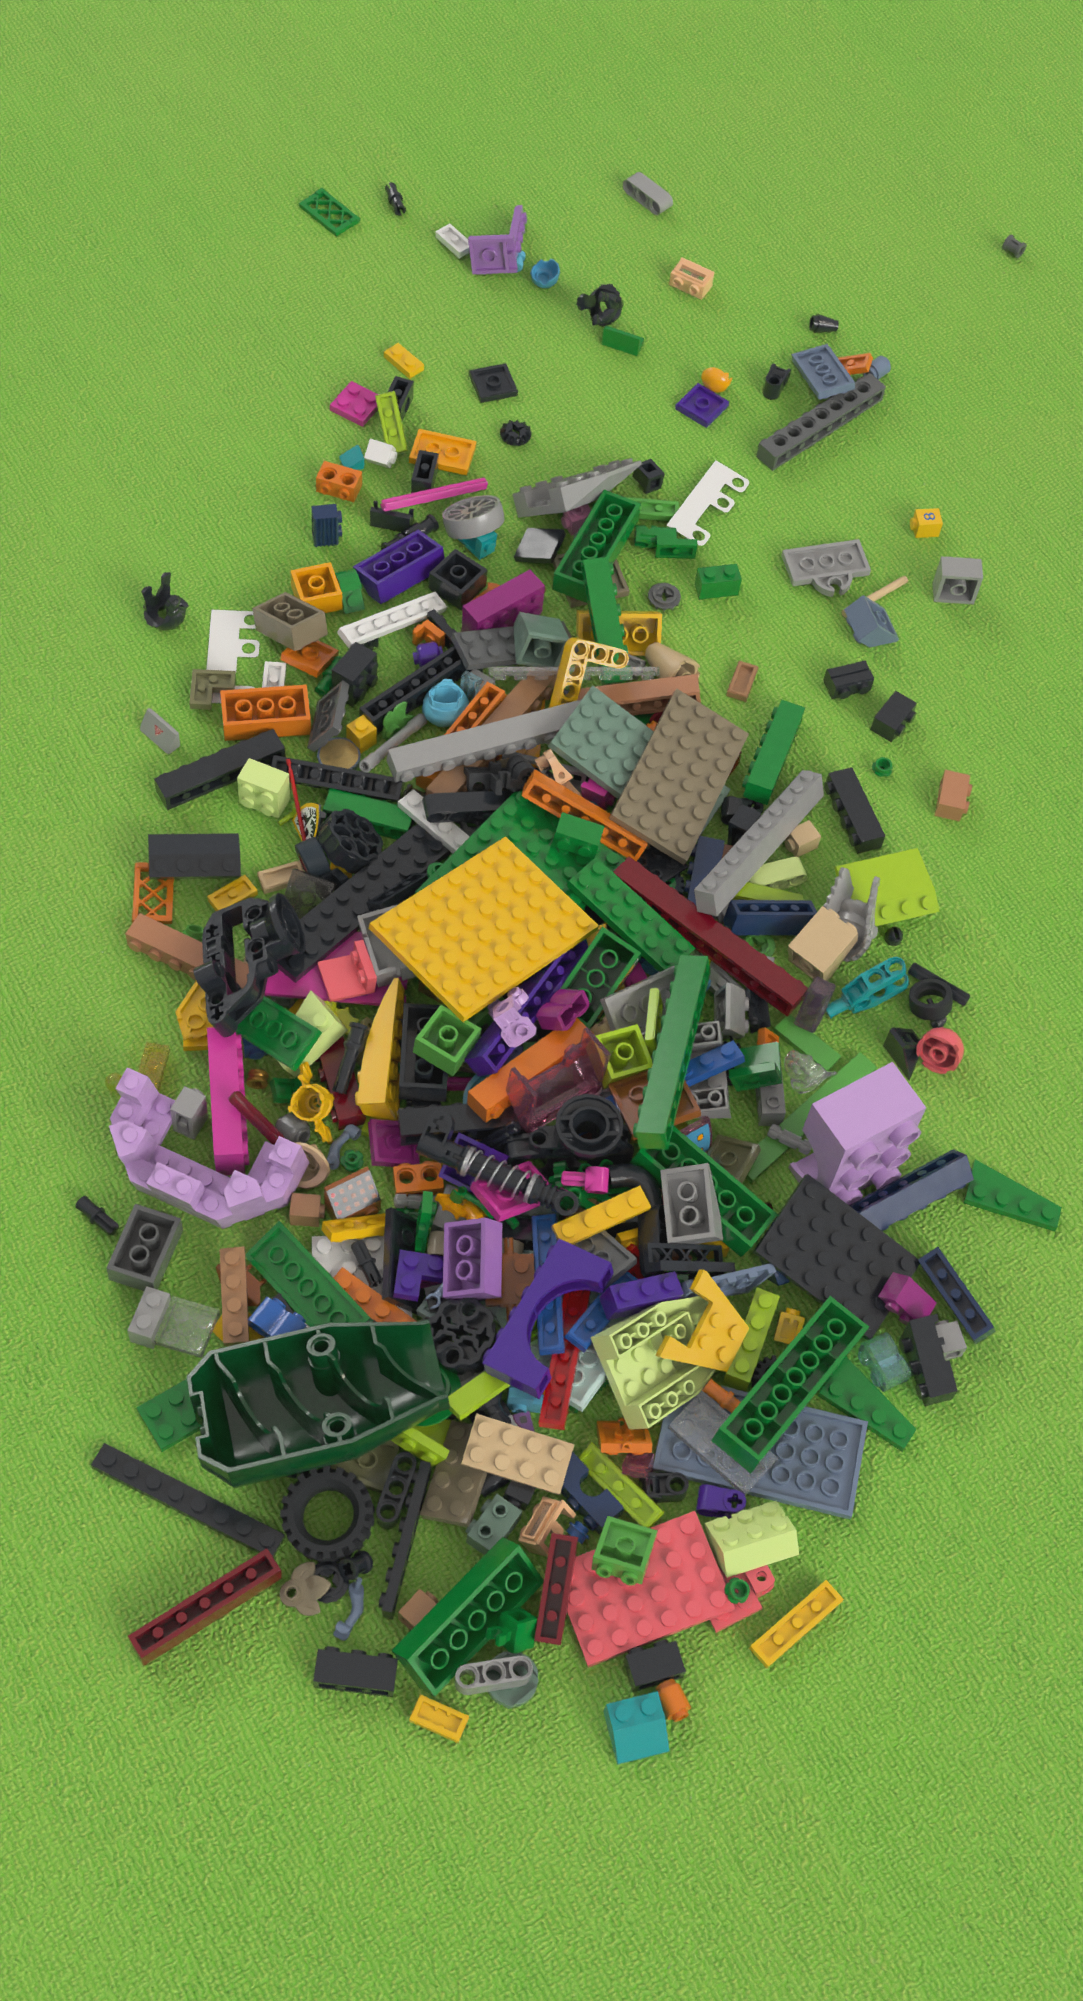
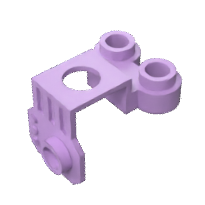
(515, 1028)

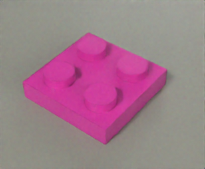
(355, 404)

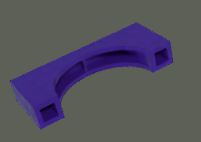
(563, 1271)

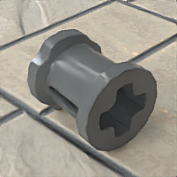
(1014, 246)

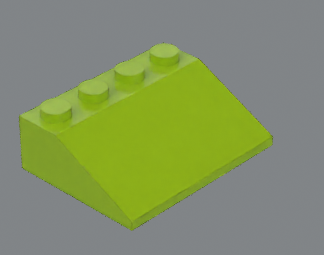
(903, 888)

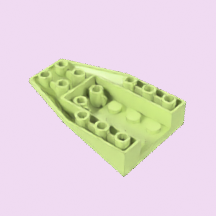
(642, 1382)

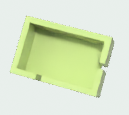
(752, 1538)

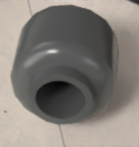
(293, 1128)

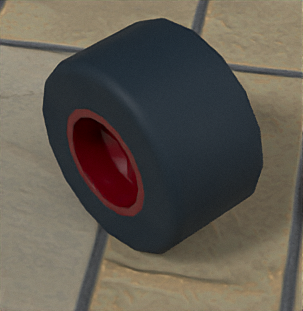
(312, 857)

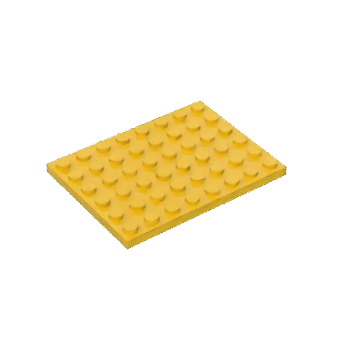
(483, 928)

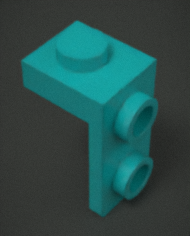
(481, 545)

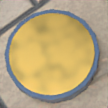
(339, 753)

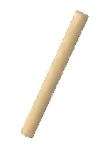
(885, 590)

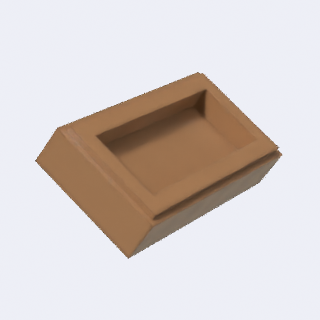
(742, 681)

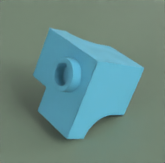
(522, 1402)

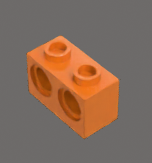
(339, 481)
(417, 1174)

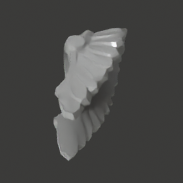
(854, 911)

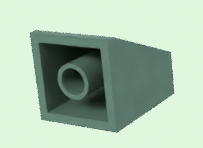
(538, 640)

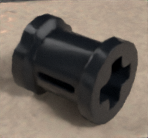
(353, 1566)

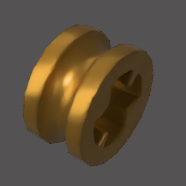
(257, 1079)

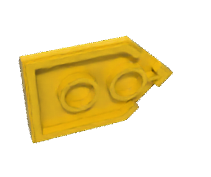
(192, 1014)

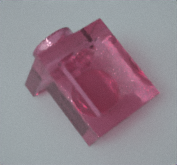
(638, 1465)

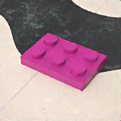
(501, 1203)

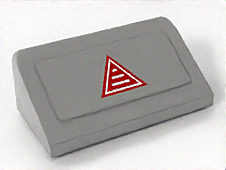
(160, 731)

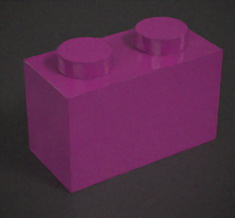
(906, 1298)

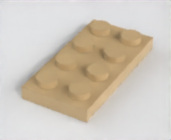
(517, 1454)

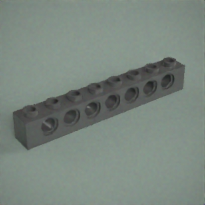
(820, 422)

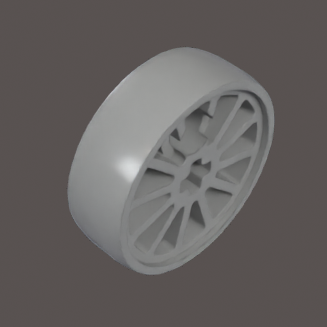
(473, 517)

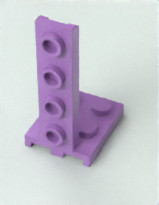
(498, 252)

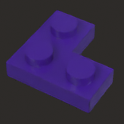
(412, 1269)

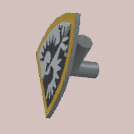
(312, 820)

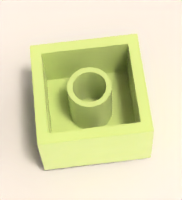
(263, 788)

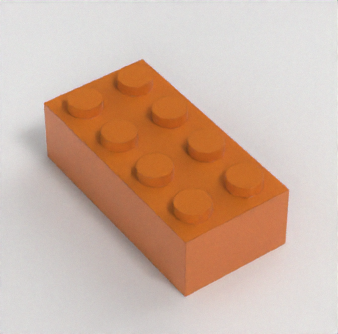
(263, 709)

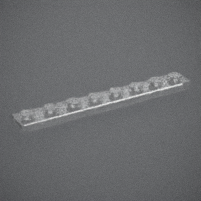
(542, 673)

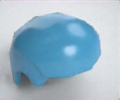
(545, 273)

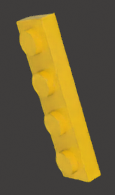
(602, 1216)
(796, 1624)

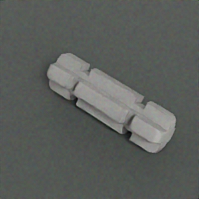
(789, 1139)
(411, 1201)

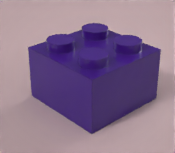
(451, 1175)

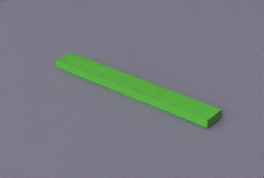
(773, 1149)

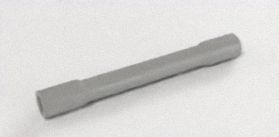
(375, 757)

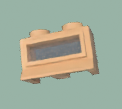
(691, 278)
(542, 1522)

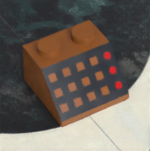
(352, 1196)

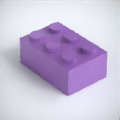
(472, 1259)

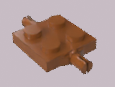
(516, 1276)

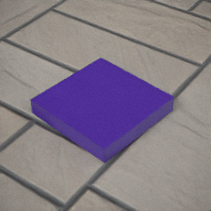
(702, 405)

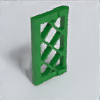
(327, 223)

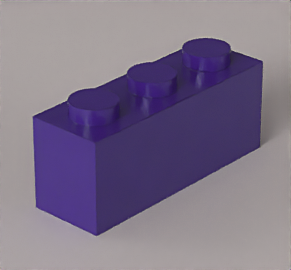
(637, 1295)

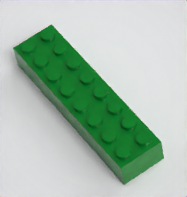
(789, 1384)

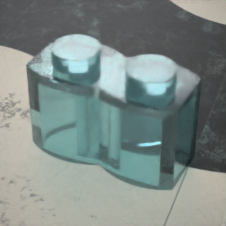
(884, 1362)

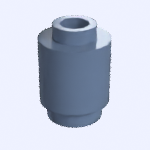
(879, 367)

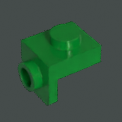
(284, 1088)

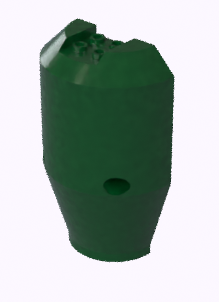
(312, 1397)

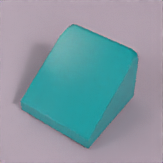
(353, 458)

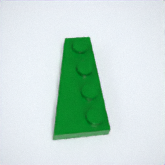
(1008, 1198)
(859, 1399)

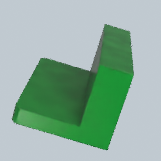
(622, 341)

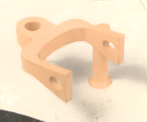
(561, 775)

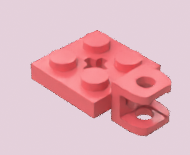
(752, 1604)

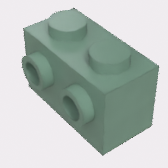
(496, 1522)

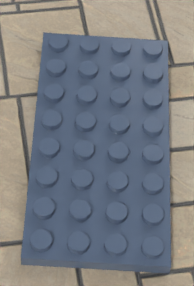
(814, 1464)

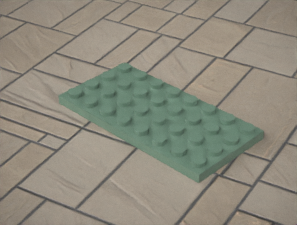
(606, 743)

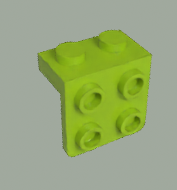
(426, 1442)

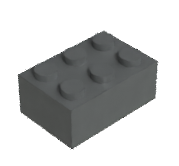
(144, 1248)

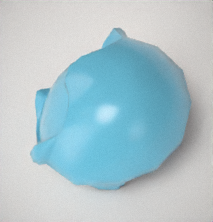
(444, 703)

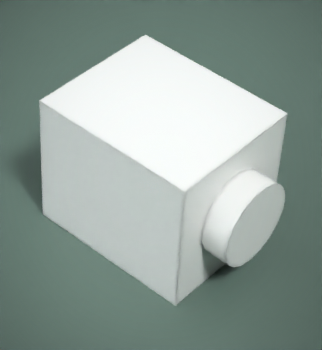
(380, 453)

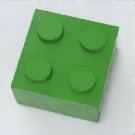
(446, 1040)

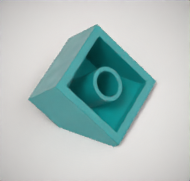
(637, 1727)

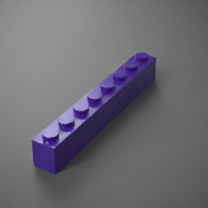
(491, 1049)

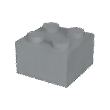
(957, 580)

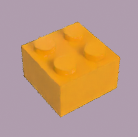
(317, 587)

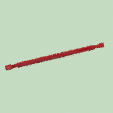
(295, 796)

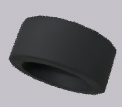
(930, 1011)

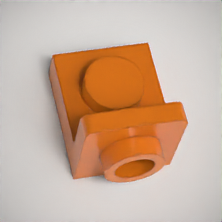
(428, 632)

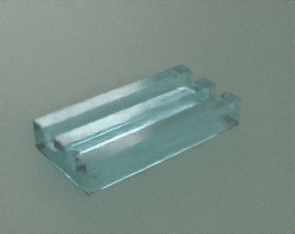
(467, 684)

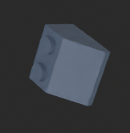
(870, 623)

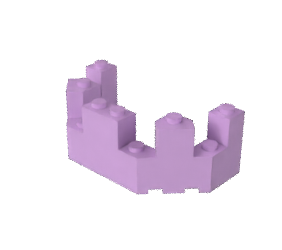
(138, 1131)

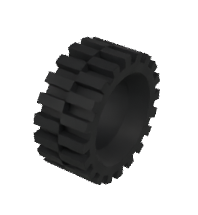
(313, 1484)

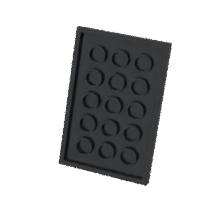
(834, 1252)

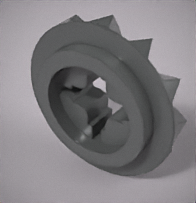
(671, 592)

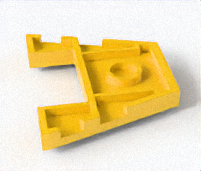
(716, 1334)

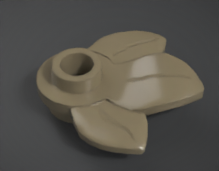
(308, 1589)

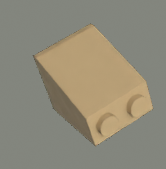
(822, 944)

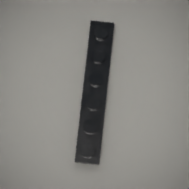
(402, 1549)

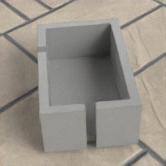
(384, 961)

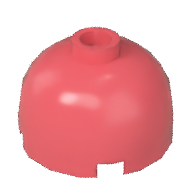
(940, 1050)

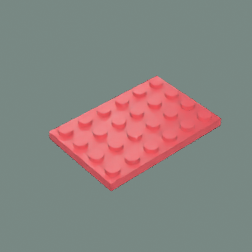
(676, 1594)

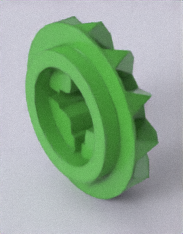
(766, 941)

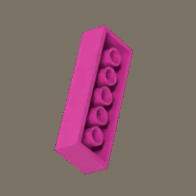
(228, 1124)

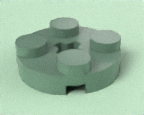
(514, 1696)

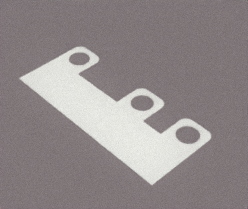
(225, 643)

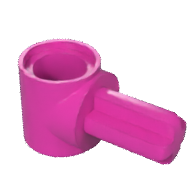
(594, 1179)

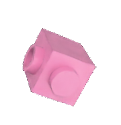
(575, 518)

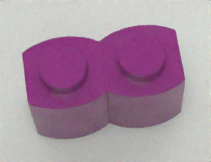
(562, 1009)

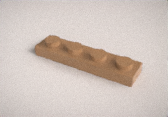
(234, 1296)

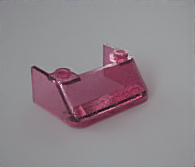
(542, 1096)

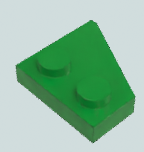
(424, 1220)

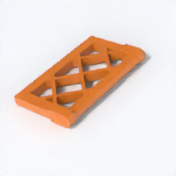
(137, 902)

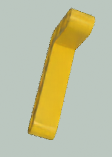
(580, 660)

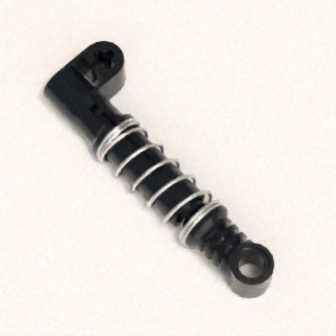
(487, 1169)

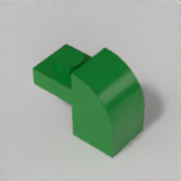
(351, 591)

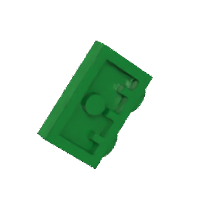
(760, 1067)

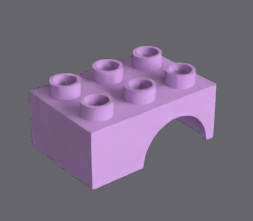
(861, 1134)

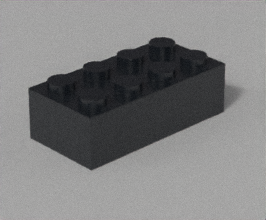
(418, 1077)

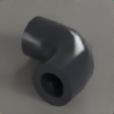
(633, 1176)

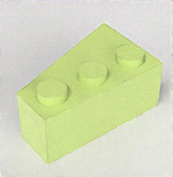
(319, 1015)

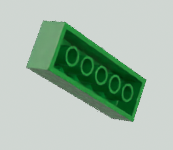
(600, 536)
(741, 1212)
(459, 1621)

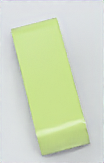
(780, 874)

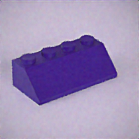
(399, 566)

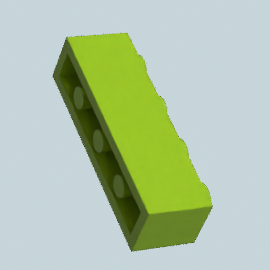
(758, 1321)

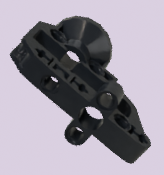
(273, 934)
(561, 1142)

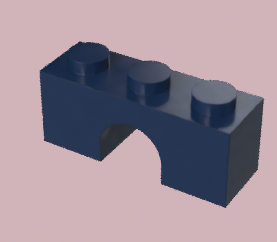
(592, 1509)

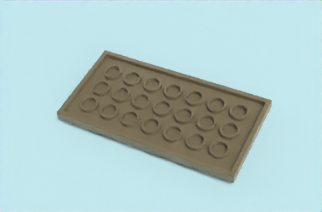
(679, 776)

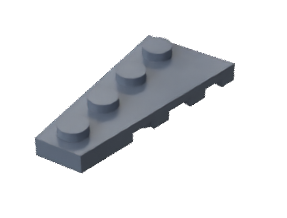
(735, 1282)

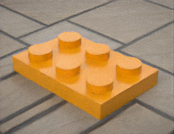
(453, 451)

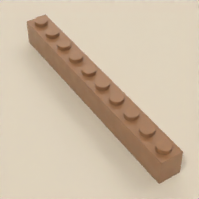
(523, 699)

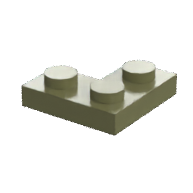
(205, 683)

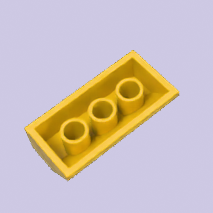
(639, 626)

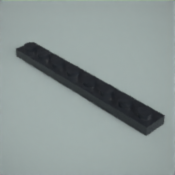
(187, 1500)

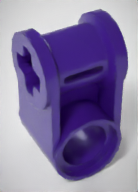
(717, 1501)

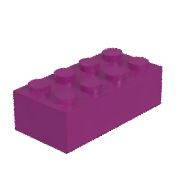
(502, 605)

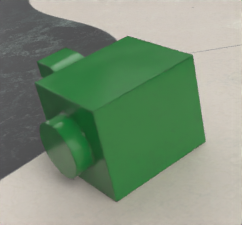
(515, 1630)

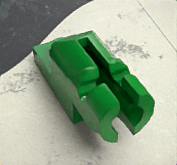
(664, 542)

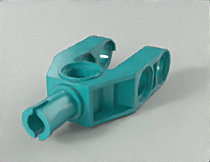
(859, 992)

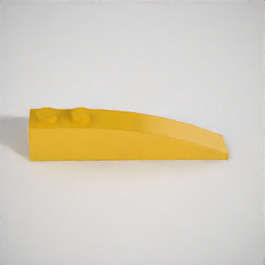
(379, 1070)

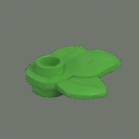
(395, 720)

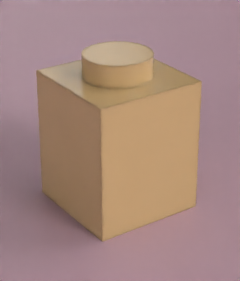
(802, 839)

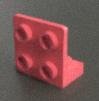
(349, 974)

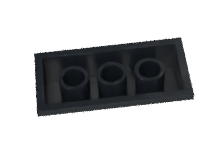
(194, 856)

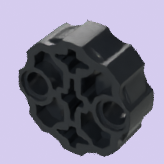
(349, 840)
(449, 1345)

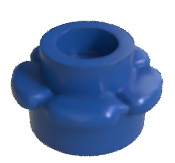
(578, 1530)

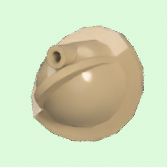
(318, 1167)

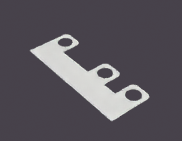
(703, 495)

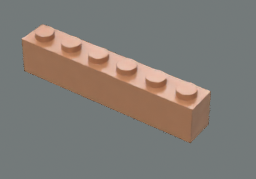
(648, 695)
(172, 947)

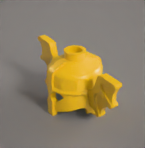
(305, 1106)

